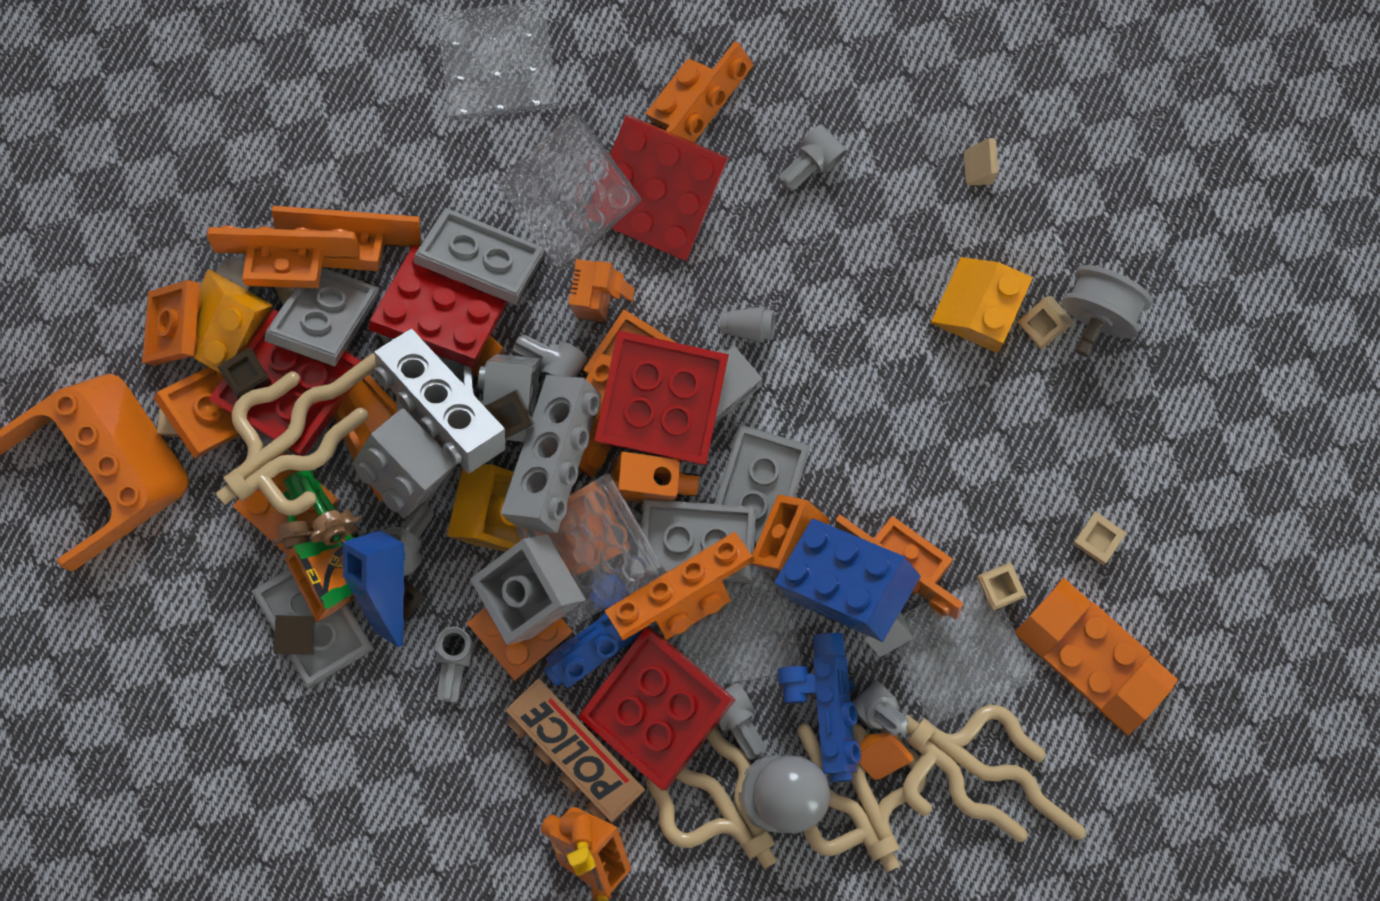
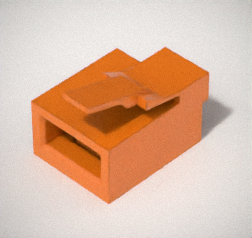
(593, 288)

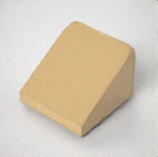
(981, 163)
(1045, 321)
(1001, 586)

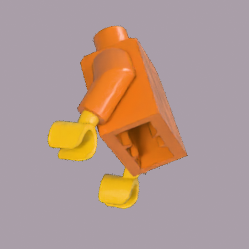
(588, 850)

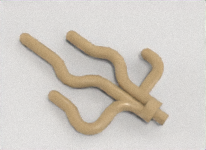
(262, 463)
(944, 748)
(872, 826)
(753, 839)

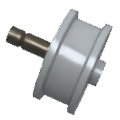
(1105, 304)

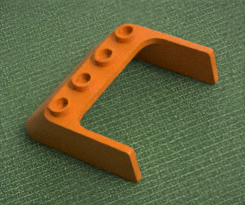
(117, 449)

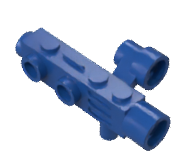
(586, 651)
(835, 709)

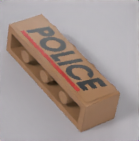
(575, 751)

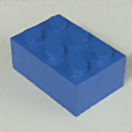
(847, 579)

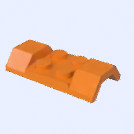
(1096, 657)

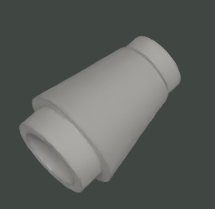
(749, 323)

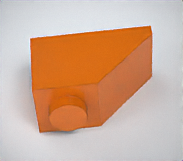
(783, 531)

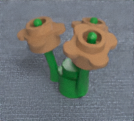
(328, 528)

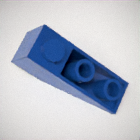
(376, 578)

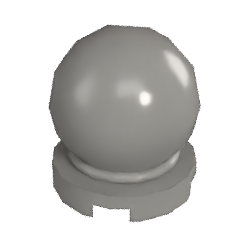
(784, 794)

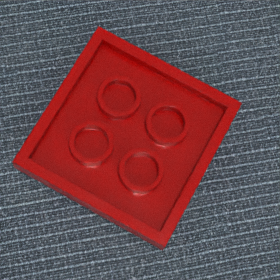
(673, 181)
(440, 310)
(661, 398)
(274, 417)
(656, 708)

